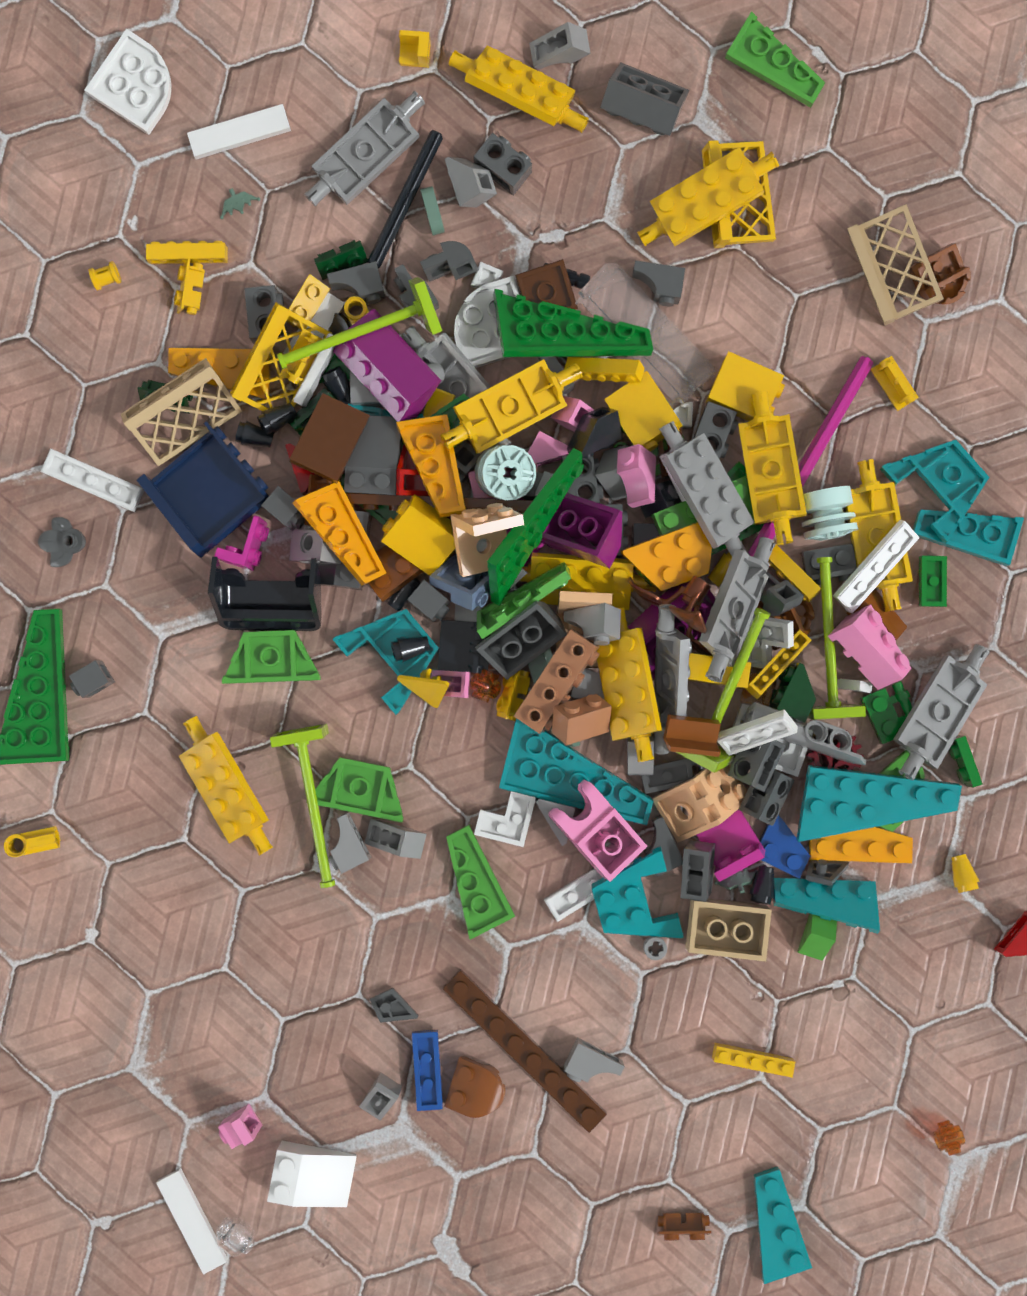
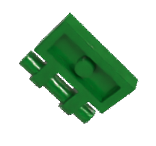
(882, 712)

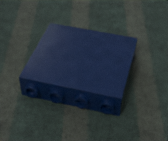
(206, 491)

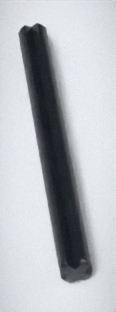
(405, 198)

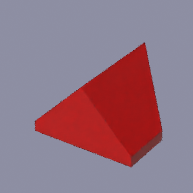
(408, 478)

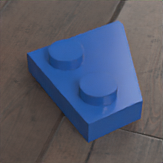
(783, 849)

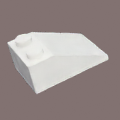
(311, 1176)

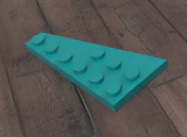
(552, 771)
(852, 800)

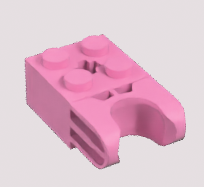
(593, 828)

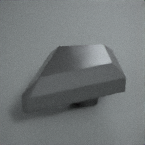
(825, 871)
(392, 1007)

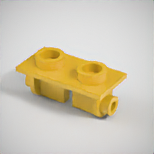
(190, 277)
(308, 300)
(298, 370)
(894, 383)
(508, 702)

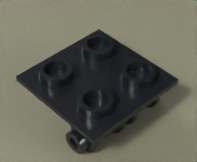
(458, 648)

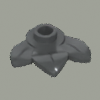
(58, 542)

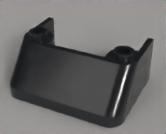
(266, 604)

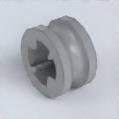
(660, 953)

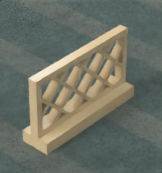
(873, 273)
(170, 394)

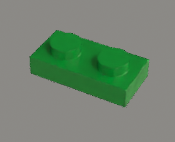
(932, 581)
(967, 771)

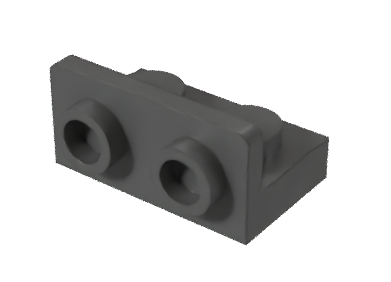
(841, 567)

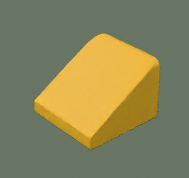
(437, 401)

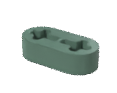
(432, 210)

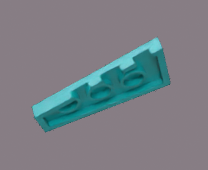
(977, 535)
(842, 901)
(779, 1234)

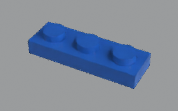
(427, 1070)

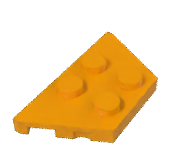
(672, 556)

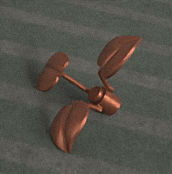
(693, 596)

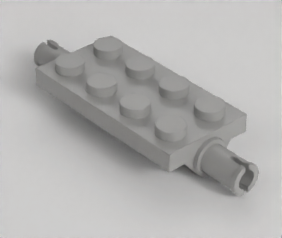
(365, 150)
(459, 372)
(706, 489)
(735, 607)
(670, 673)
(941, 711)

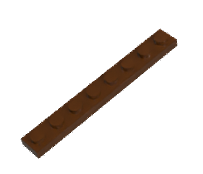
(372, 501)
(524, 1050)

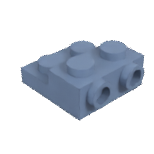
(465, 591)

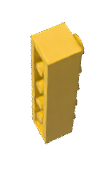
(179, 252)
(608, 369)
(790, 571)
(777, 665)
(753, 1060)

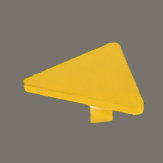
(428, 689)

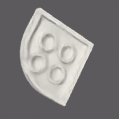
(133, 82)
(477, 325)

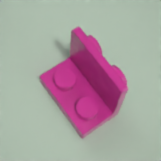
(250, 555)
(734, 845)

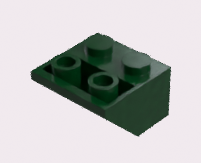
(794, 693)

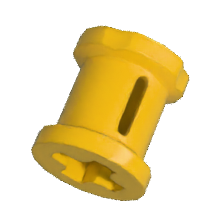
(104, 275)

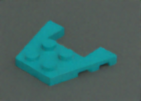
(950, 475)
(380, 636)
(624, 904)

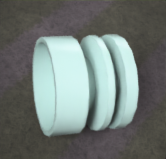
(490, 472)
(828, 514)

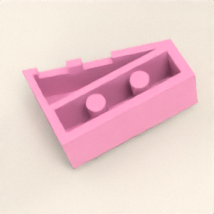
(872, 647)

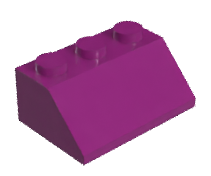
(585, 530)

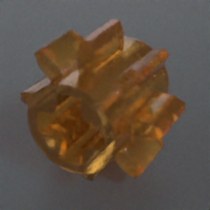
(485, 685)
(949, 1137)

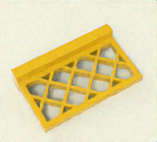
(722, 229)
(260, 353)

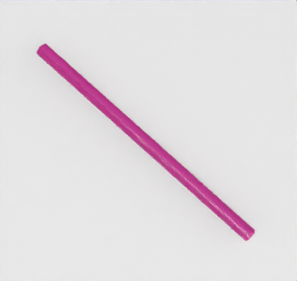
(824, 433)

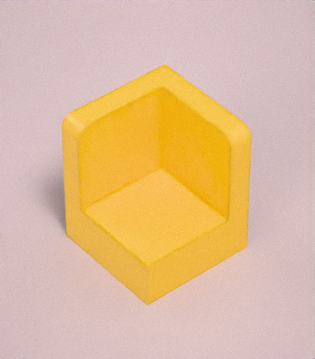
(414, 48)

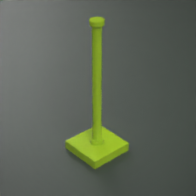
(422, 307)
(832, 707)
(300, 739)
(717, 763)

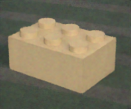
(728, 929)

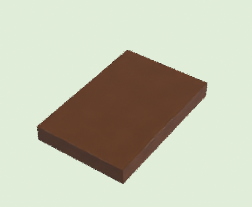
(329, 438)

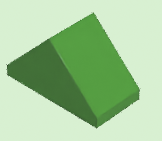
(817, 937)

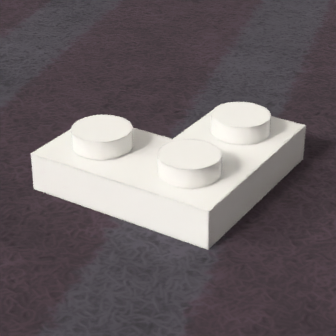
(773, 633)
(509, 827)

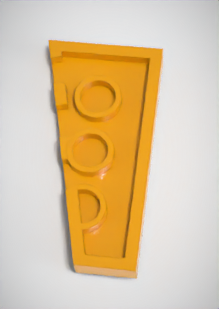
(225, 362)
(434, 462)
(338, 525)
(863, 846)

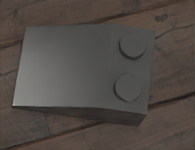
(375, 458)

